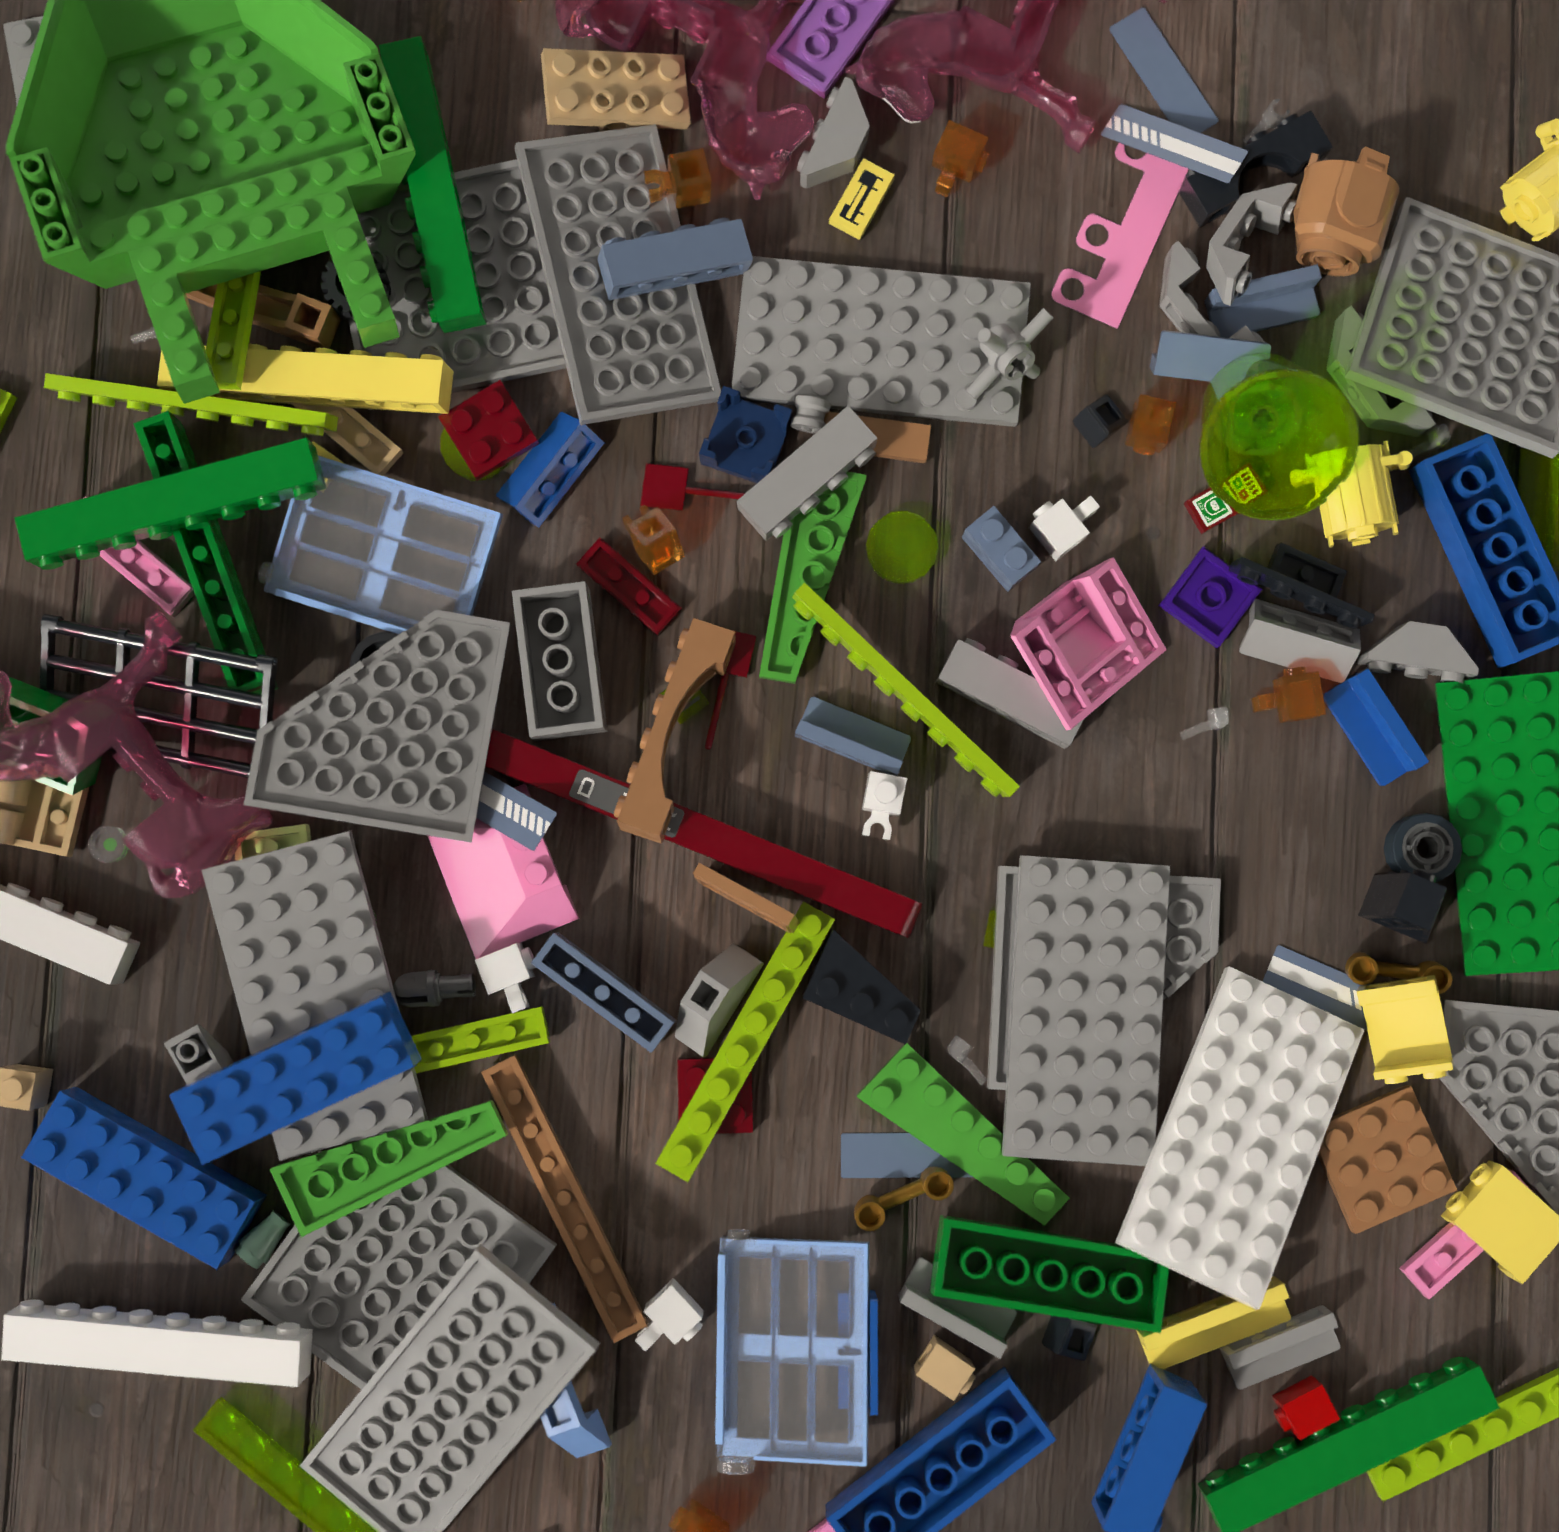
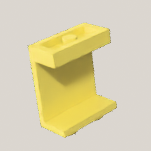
(1406, 1029)
(1505, 1220)

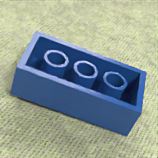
(1148, 1453)

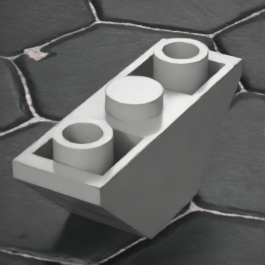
(837, 138)
(1420, 652)
(715, 997)
(197, 1053)

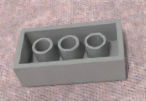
(559, 661)

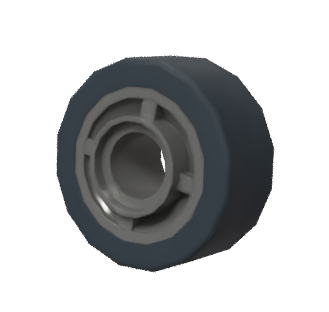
(1437, 832)

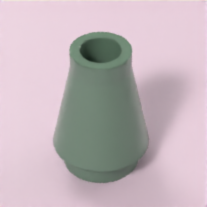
(260, 1242)

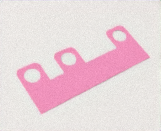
(1127, 244)

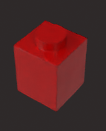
(1304, 1408)

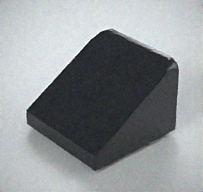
(1099, 421)
(1069, 1337)

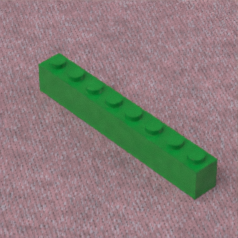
(433, 191)
(170, 503)
(205, 556)
(1349, 1447)

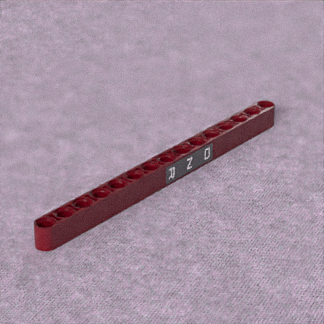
(710, 837)

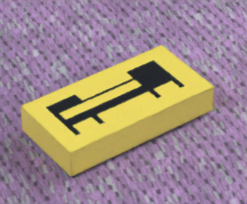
(861, 199)

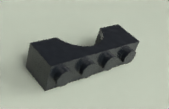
(1284, 148)

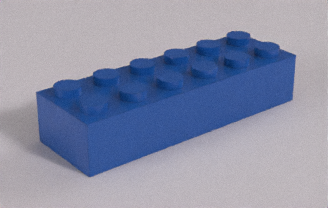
(1492, 548)
(295, 1077)
(144, 1176)
(946, 1463)

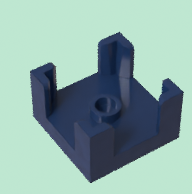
(745, 437)

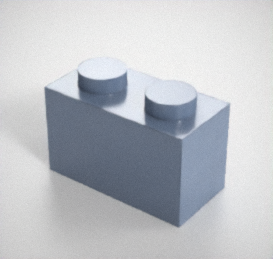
(1000, 548)

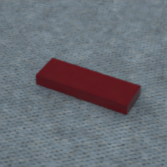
(629, 586)

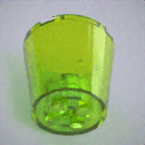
(1288, 456)

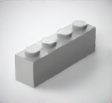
(807, 474)
(1003, 690)

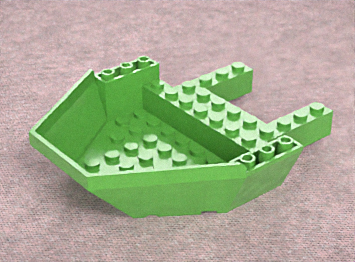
(206, 151)

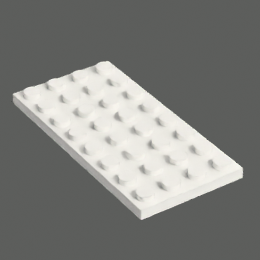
(1240, 1137)

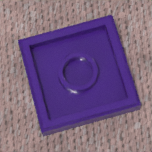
(1209, 597)

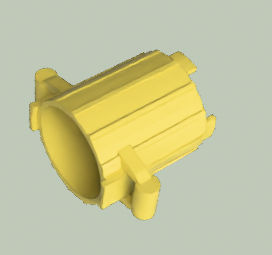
(1534, 190)
(1366, 498)

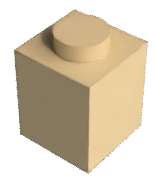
(24, 1086)
(945, 1368)

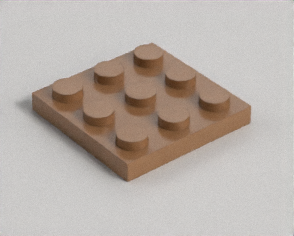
(1383, 1160)

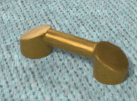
(1364, 970)
(870, 1209)

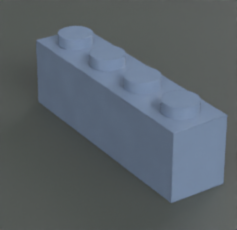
(674, 258)
(603, 991)

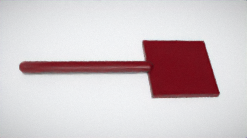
(667, 487)
(737, 666)

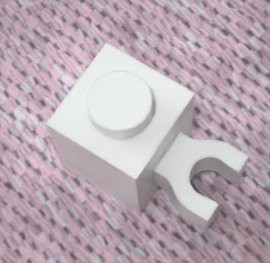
(1060, 527)
(883, 798)
(505, 971)
(671, 1313)

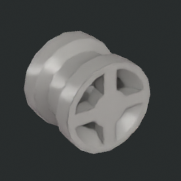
(809, 413)

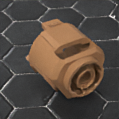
(1344, 212)

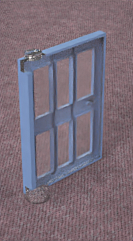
(381, 550)
(791, 1352)

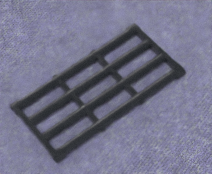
(189, 687)

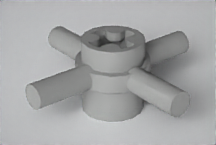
(1008, 352)

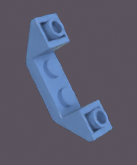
(571, 1427)

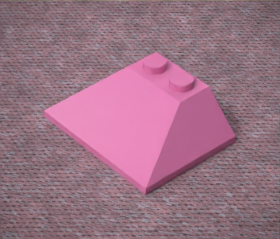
(1086, 641)
(502, 888)

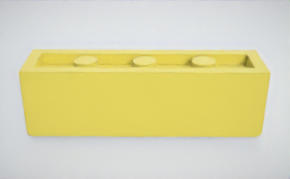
(1213, 1326)

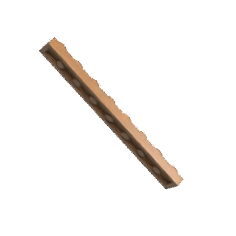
(565, 1198)

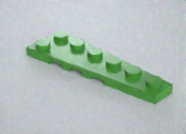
(807, 556)
(935, 1113)
(358, 1173)

